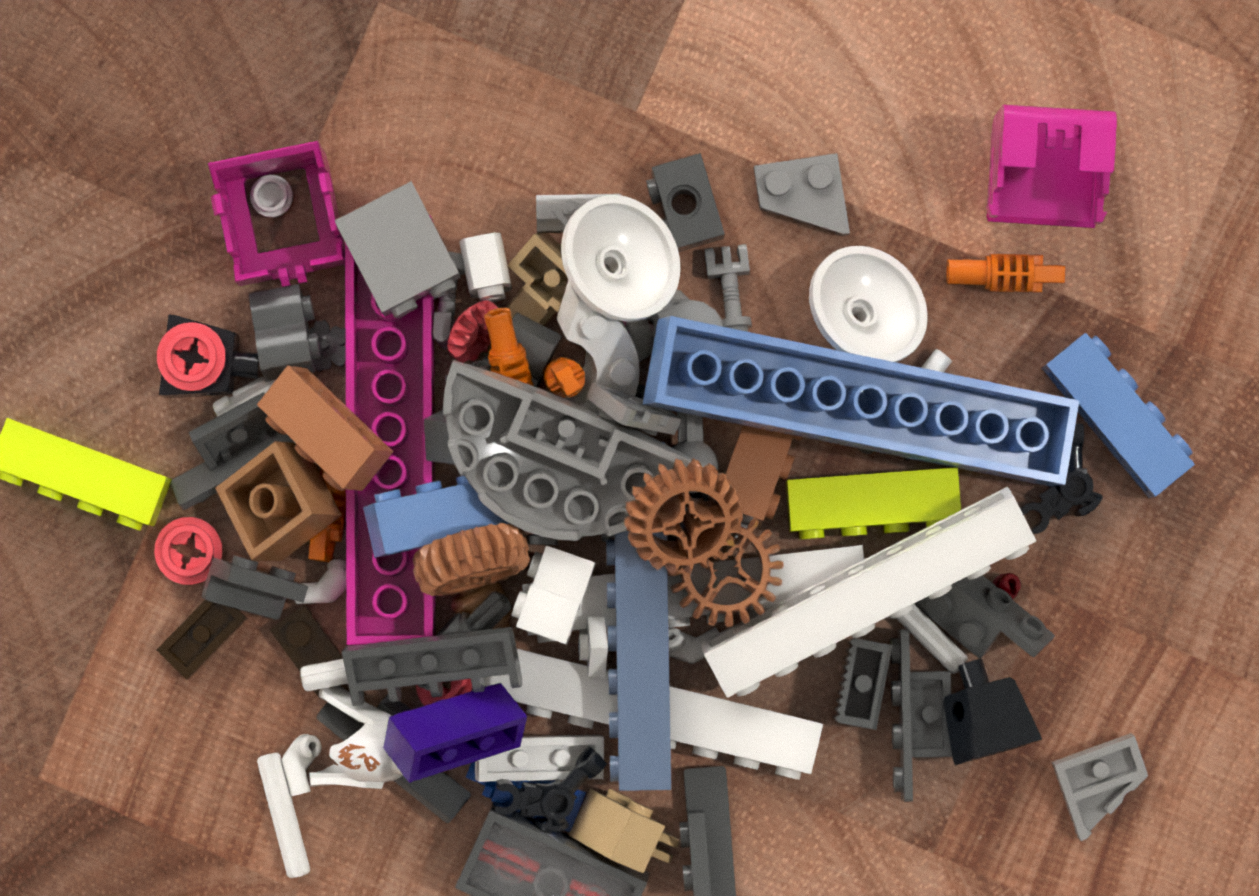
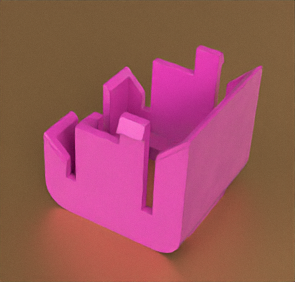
(1050, 165)
(237, 225)

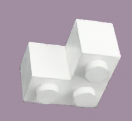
(554, 595)

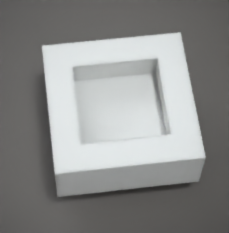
(594, 647)

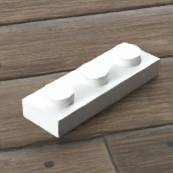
(539, 758)

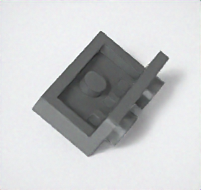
(249, 589)

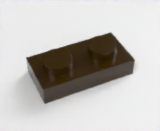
(200, 636)
(305, 639)

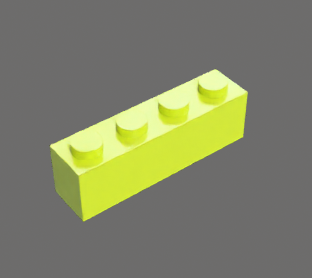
(81, 473)
(871, 500)

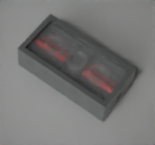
(523, 860)

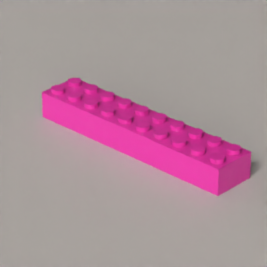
(392, 394)

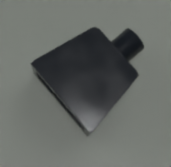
(236, 364)
(986, 716)

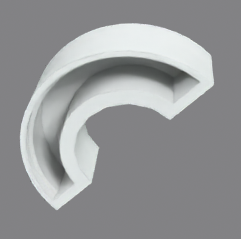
(608, 346)

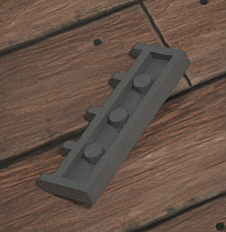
(431, 662)

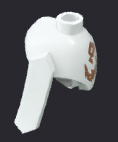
(362, 755)

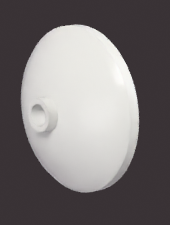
(635, 248)
(877, 292)

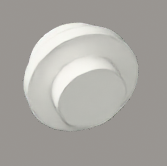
(271, 196)

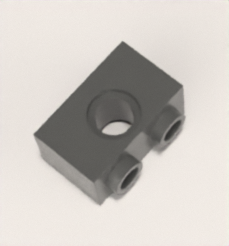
(689, 178)

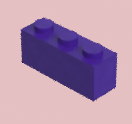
(454, 732)

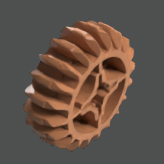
(662, 508)
(470, 559)
(757, 588)

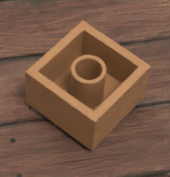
(277, 502)

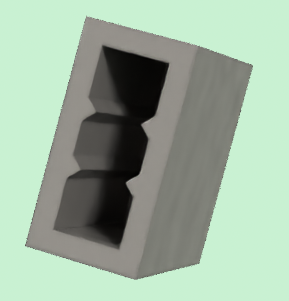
(398, 251)

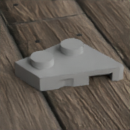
(805, 191)
(629, 411)
(1098, 780)

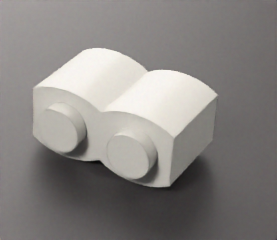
(486, 266)

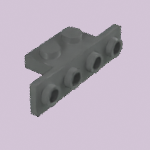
(225, 446)
(979, 612)
(922, 716)
(436, 792)
(707, 833)

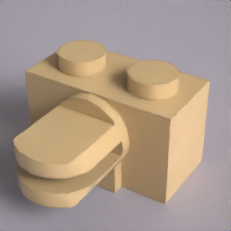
(543, 272)
(621, 830)

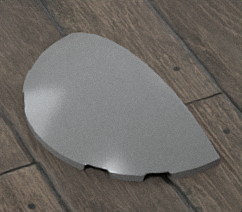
(544, 456)

